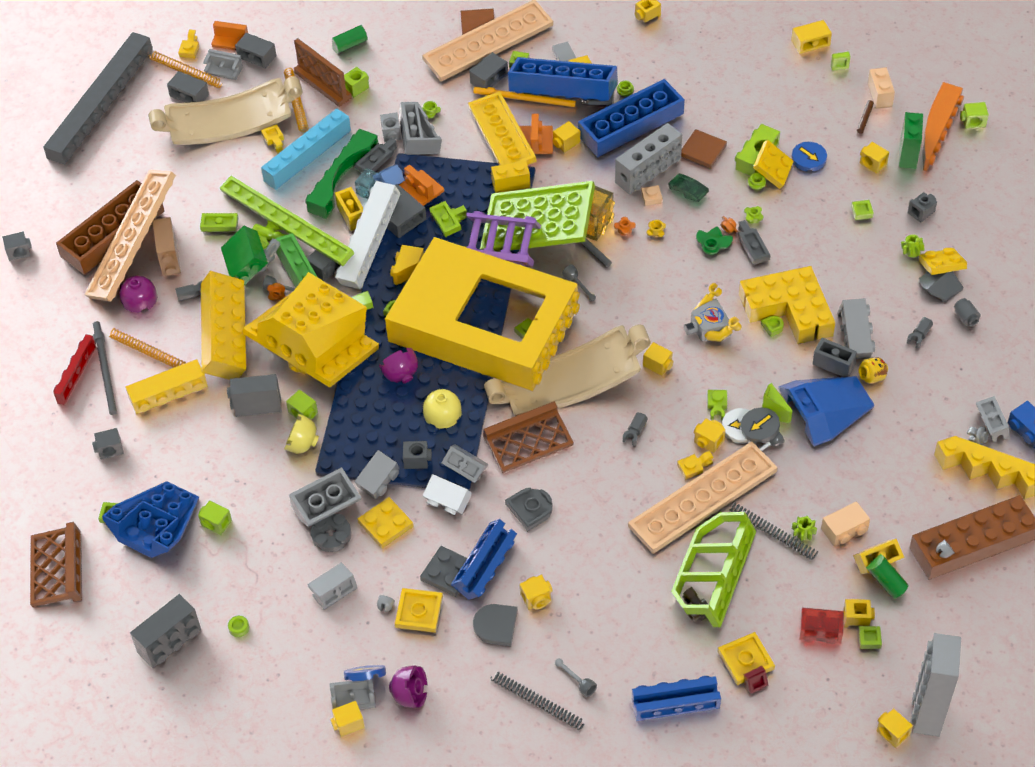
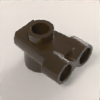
(691, 598)

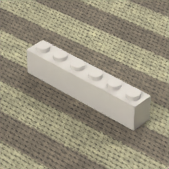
(368, 234)

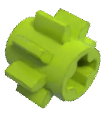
(912, 246)
(804, 528)

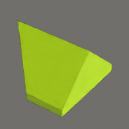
(776, 403)

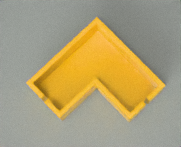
(789, 294)

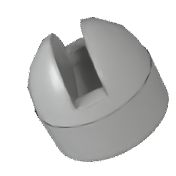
(946, 550)
(385, 602)

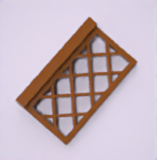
(321, 74)
(518, 425)
(72, 565)

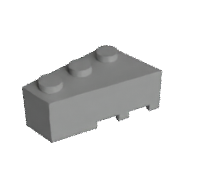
(416, 130)
(857, 327)

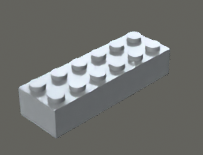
(936, 684)

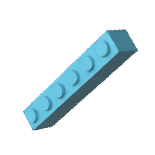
(306, 149)

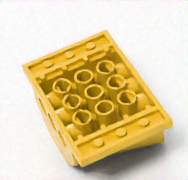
(315, 330)

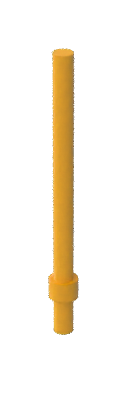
(526, 97)

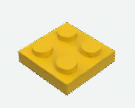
(773, 164)
(942, 261)
(385, 522)
(418, 610)
(744, 656)

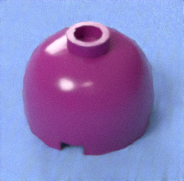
(137, 294)
(400, 366)
(408, 686)

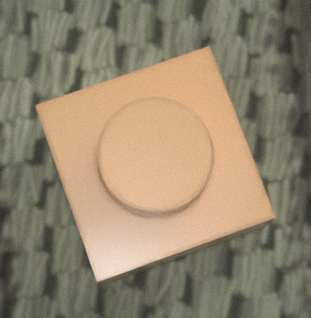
(651, 195)

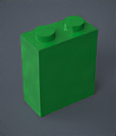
(910, 140)
(244, 254)

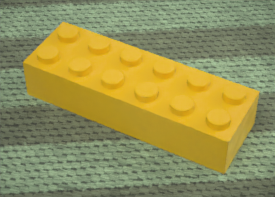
(222, 326)

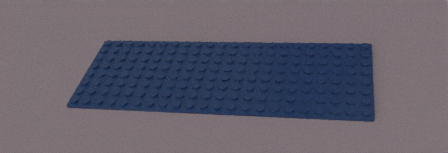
(382, 414)

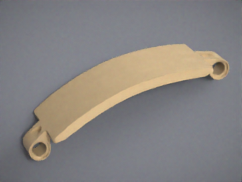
(227, 116)
(578, 372)

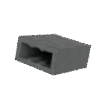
(406, 215)
(254, 395)

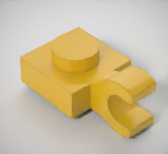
(189, 47)
(273, 136)
(693, 466)

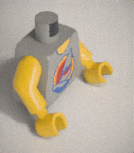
(710, 319)

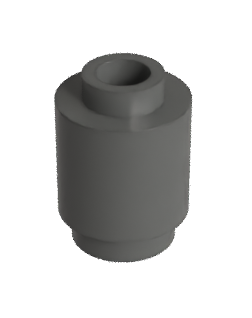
(967, 312)

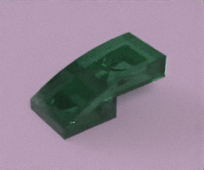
(690, 187)

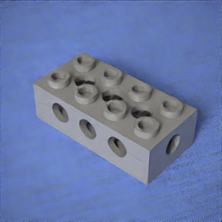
(648, 158)

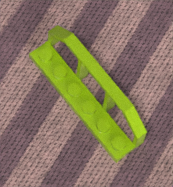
(731, 571)

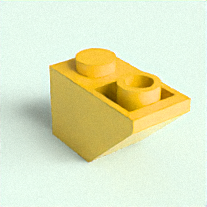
(406, 262)

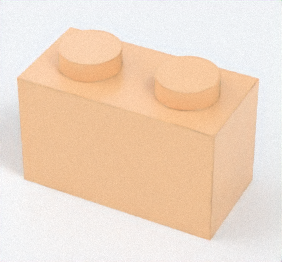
(881, 88)
(845, 524)

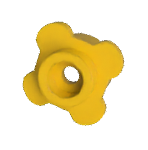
(656, 228)

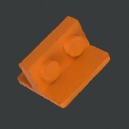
(538, 136)
(420, 185)

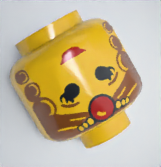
(873, 370)

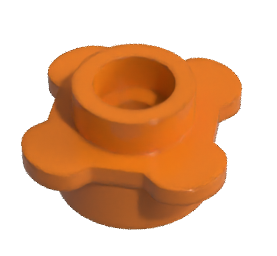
(728, 225)
(624, 226)
(276, 287)

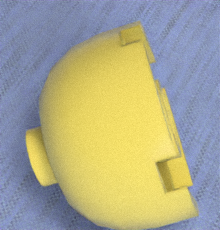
(442, 408)
(302, 435)

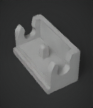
(223, 64)
(993, 418)
(464, 463)
(332, 585)
(350, 691)

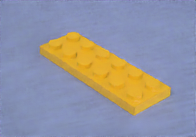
(501, 130)

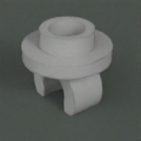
(978, 435)

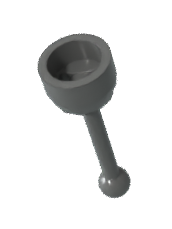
(571, 273)

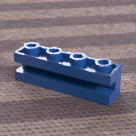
(484, 560)
(675, 698)

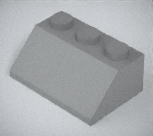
(324, 497)

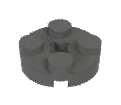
(335, 542)

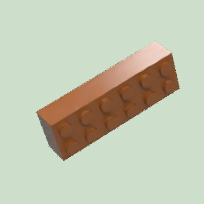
(90, 240)
(974, 537)

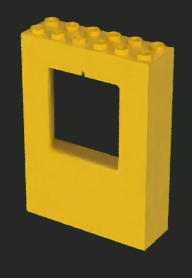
(439, 291)

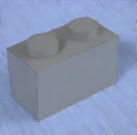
(377, 475)

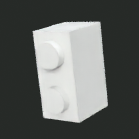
(446, 494)

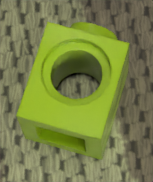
(356, 81)
(974, 115)
(302, 404)
(214, 517)

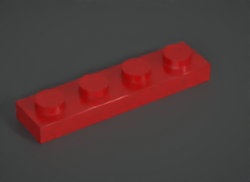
(74, 370)

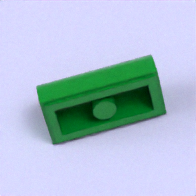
(349, 39)
(887, 576)

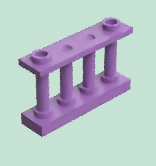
(522, 257)

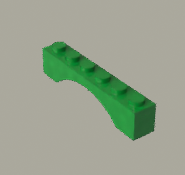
(321, 199)

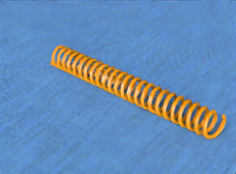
(190, 73)
(295, 105)
(121, 340)

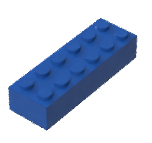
(563, 78)
(631, 117)

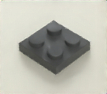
(443, 570)

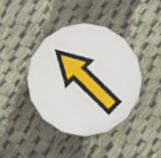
(732, 424)

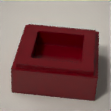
(755, 679)

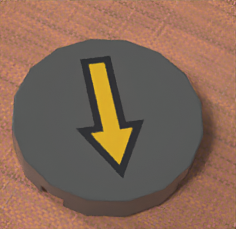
(760, 425)

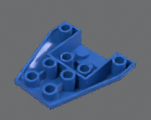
(827, 405)
(152, 519)

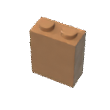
(166, 246)

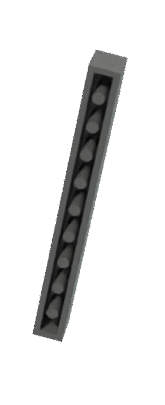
(98, 98)

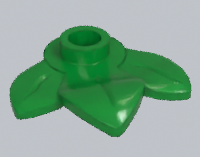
(713, 240)

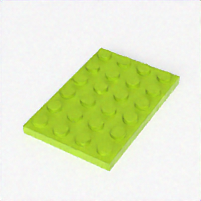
(559, 210)

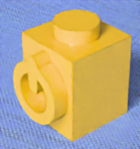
(709, 434)
(536, 592)

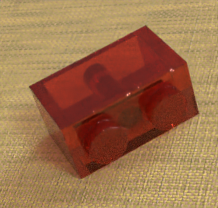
(821, 625)

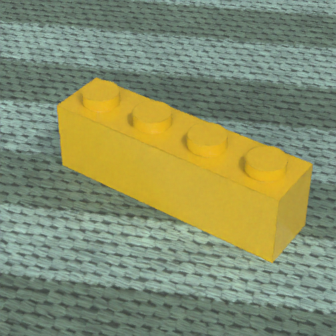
(166, 386)

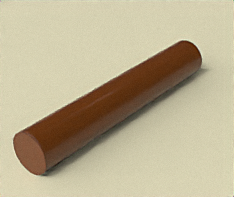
(865, 116)

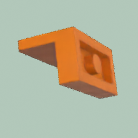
(227, 34)

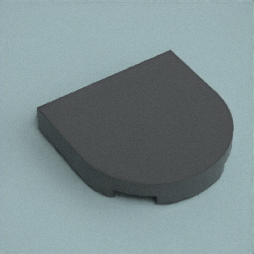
(530, 507)
(495, 624)

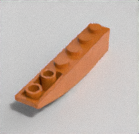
(939, 120)

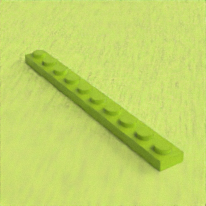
(287, 221)

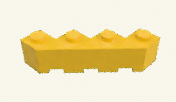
(981, 460)

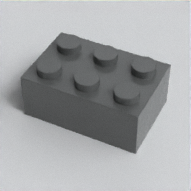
(166, 631)

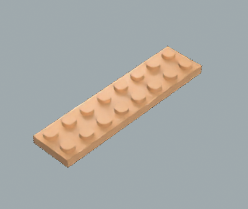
(491, 37)
(130, 235)
(702, 497)

